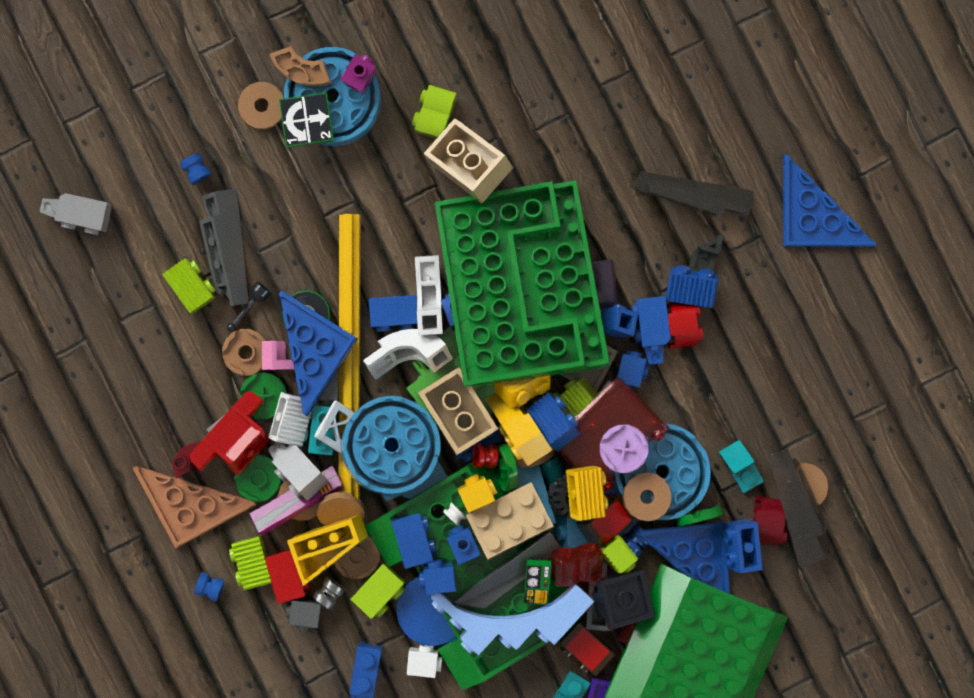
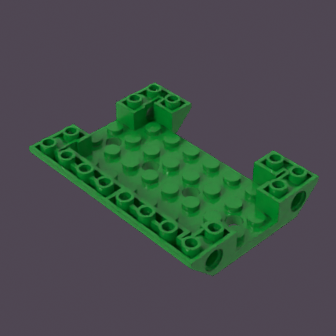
(466, 667)

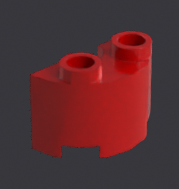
(683, 325)

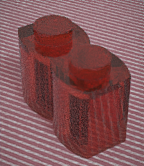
(577, 564)

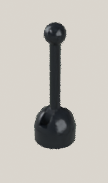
(258, 293)

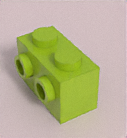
(378, 591)

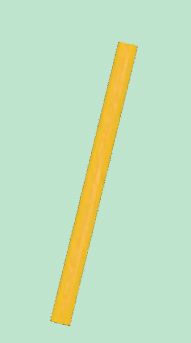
(349, 321)

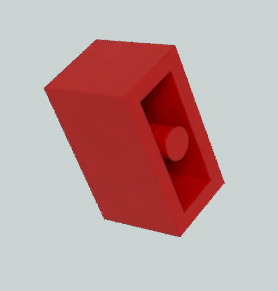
(285, 577)

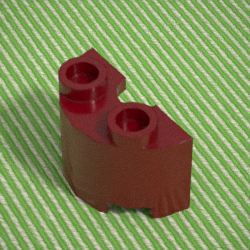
(181, 462)
(770, 520)

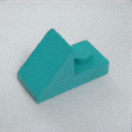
(741, 466)
(572, 686)

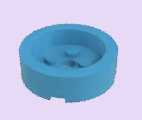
(351, 113)
(365, 449)
(686, 466)

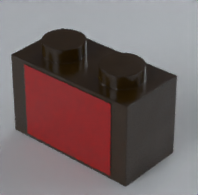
(605, 528)
(586, 648)

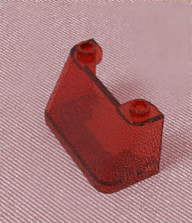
(611, 407)

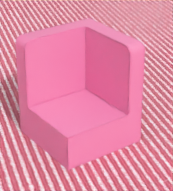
(275, 356)

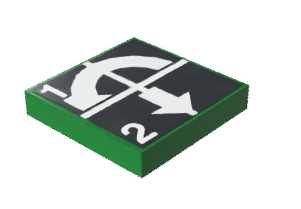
(306, 120)

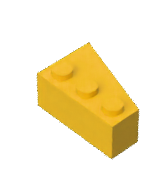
(519, 430)
(325, 545)

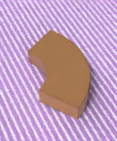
(299, 69)

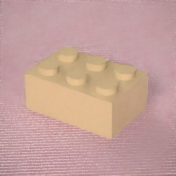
(468, 160)
(458, 411)
(509, 521)

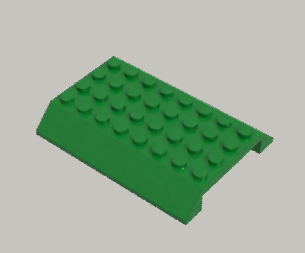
(696, 643)

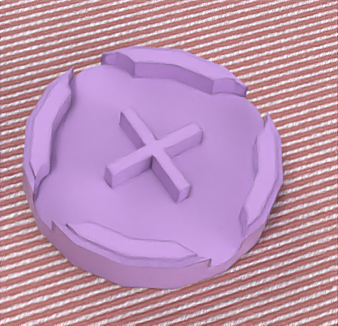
(624, 448)

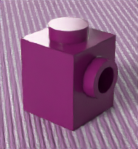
(359, 73)

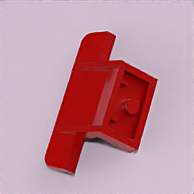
(233, 438)

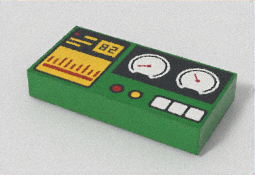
(537, 582)

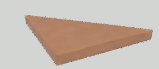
(188, 507)

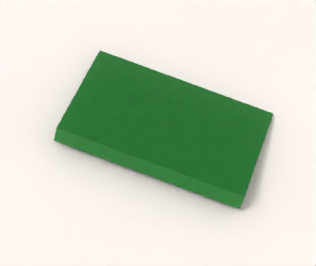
(521, 284)

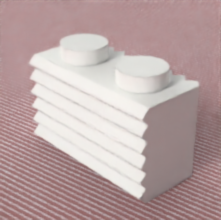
(289, 421)

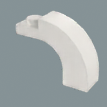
(428, 295)
(407, 346)

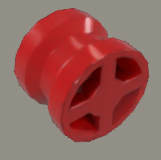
(485, 456)

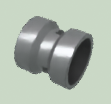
(329, 593)

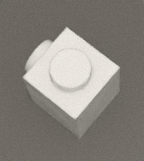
(423, 661)

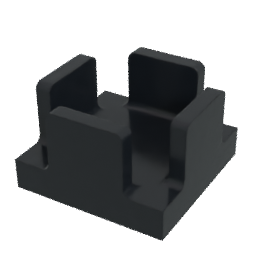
(623, 599)

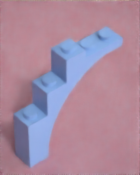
(550, 620)

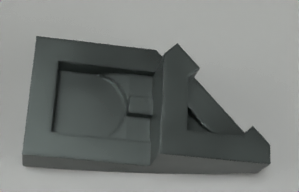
(706, 254)

